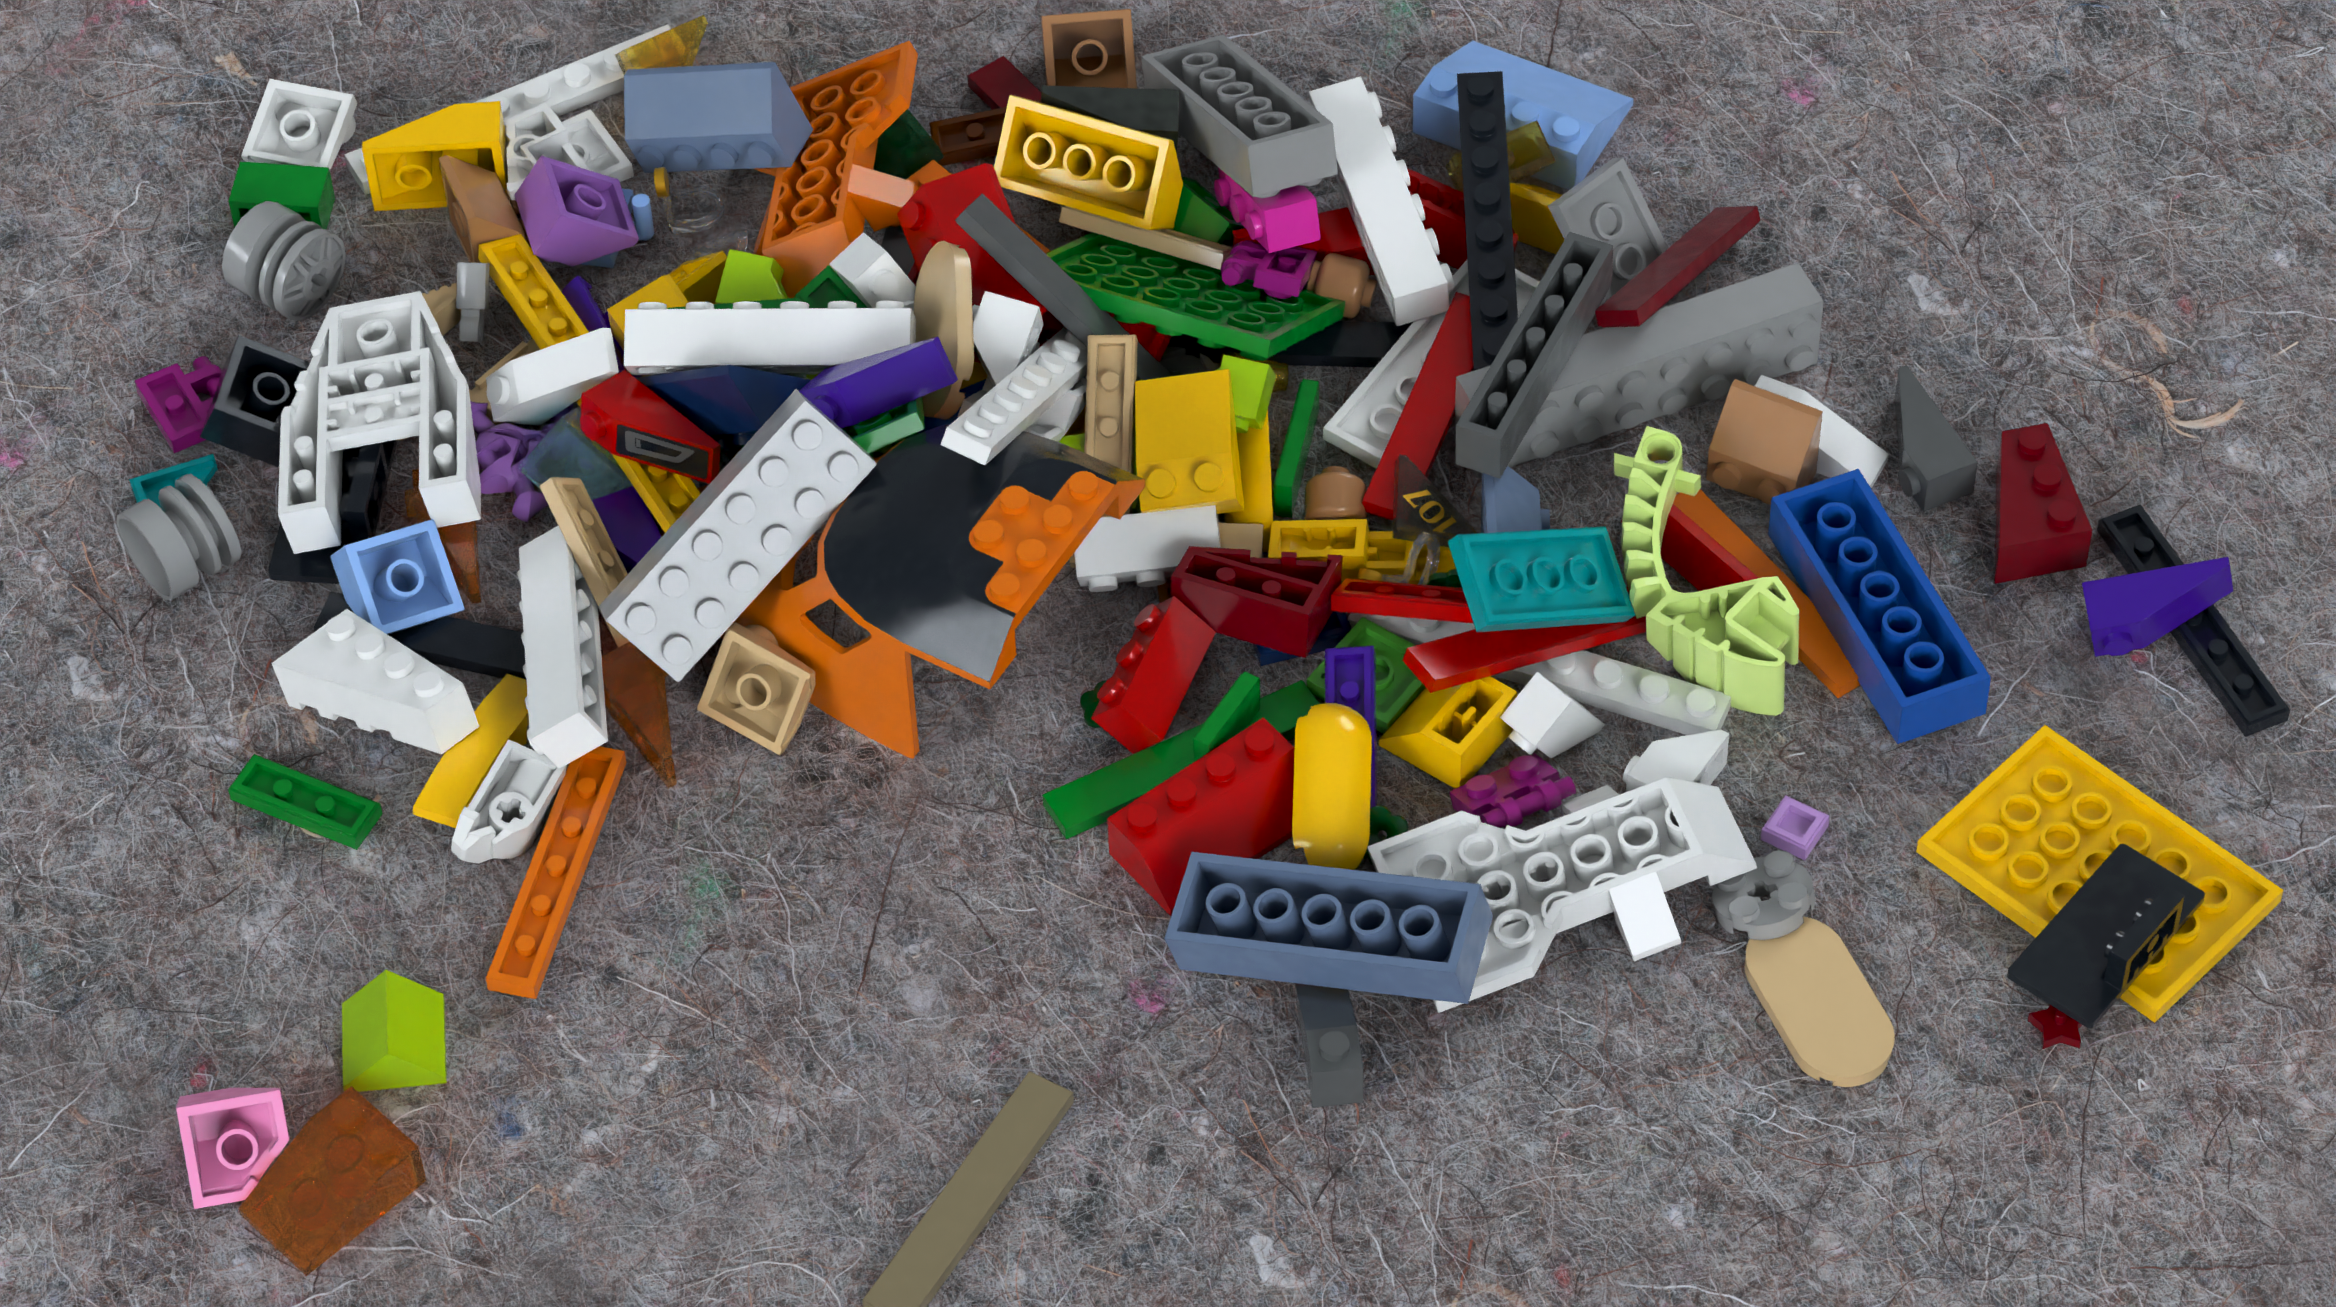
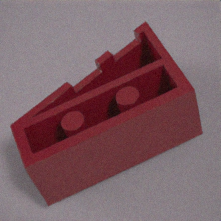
(2037, 508)
(1259, 599)

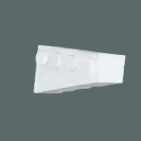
(377, 682)

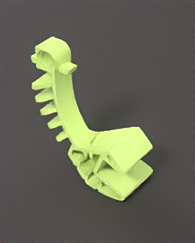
(1719, 636)

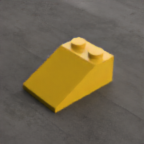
(405, 161)
(1187, 443)

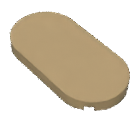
(946, 311)
(1821, 1004)

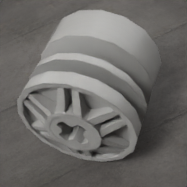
(283, 260)
(178, 537)

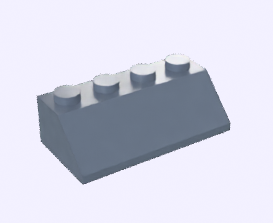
(713, 117)

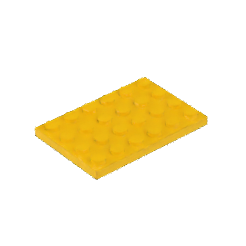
(2053, 820)

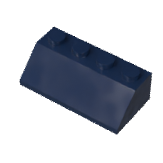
(725, 400)

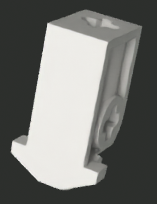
(508, 806)

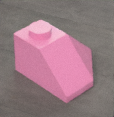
(230, 1141)

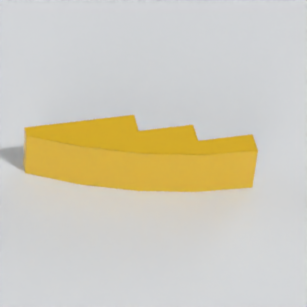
(1353, 540)
(467, 763)

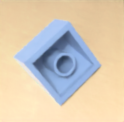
(398, 578)

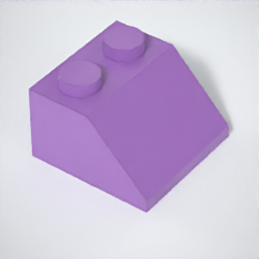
(573, 213)

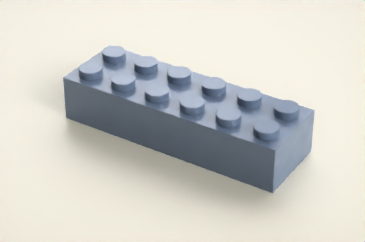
(1329, 927)

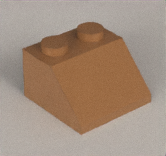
(1089, 49)
(478, 206)
(1764, 443)

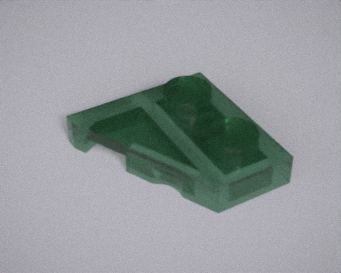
(905, 148)

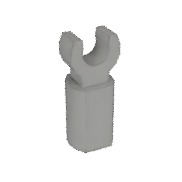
(472, 299)

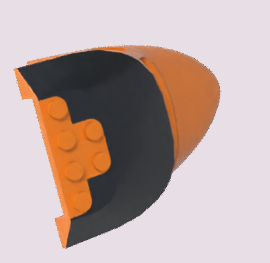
(936, 567)

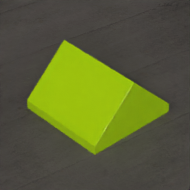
(393, 1035)

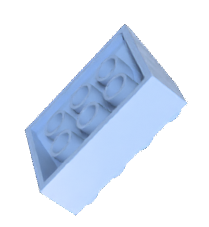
(1571, 112)

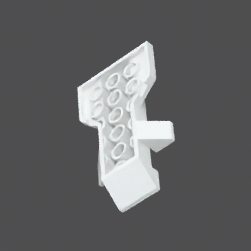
(1598, 860)

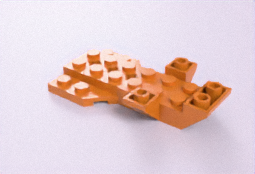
(832, 184)

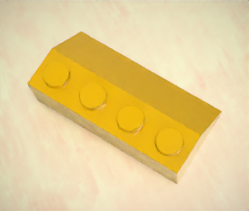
(1089, 164)

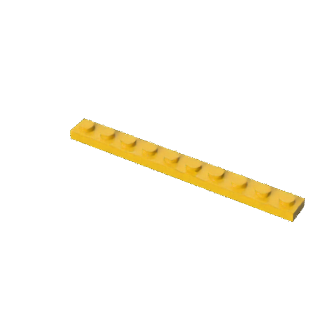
(553, 321)

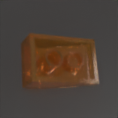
(333, 1181)

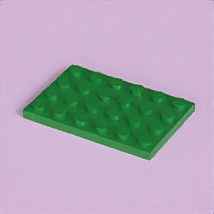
(1191, 298)

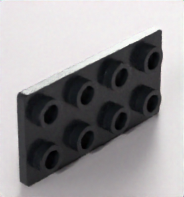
(363, 490)
(2106, 935)

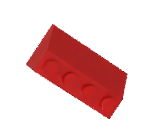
(931, 218)
(1221, 804)

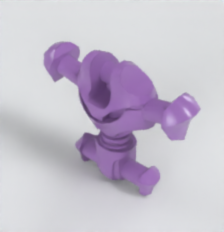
(500, 454)

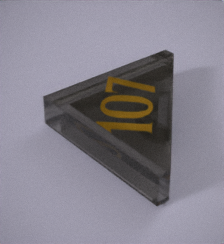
(1422, 507)

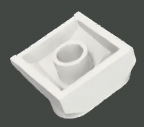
(300, 125)

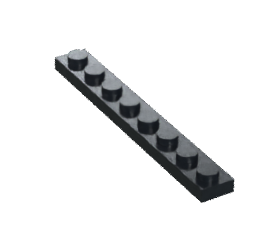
(1487, 213)

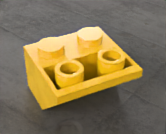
(1452, 729)

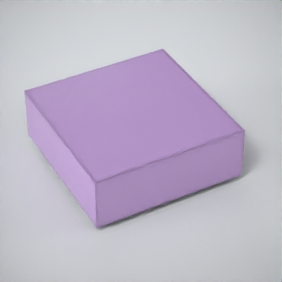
(1795, 827)

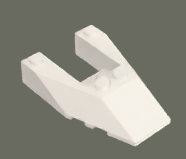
(374, 380)

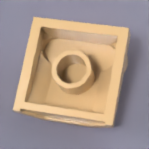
(757, 687)

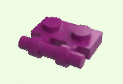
(1278, 273)
(175, 403)
(1513, 792)

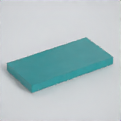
(1541, 578)

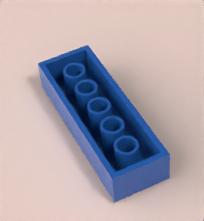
(1879, 606)

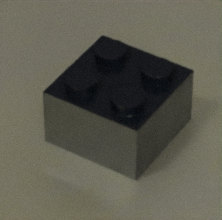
(251, 398)

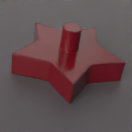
(2056, 1027)

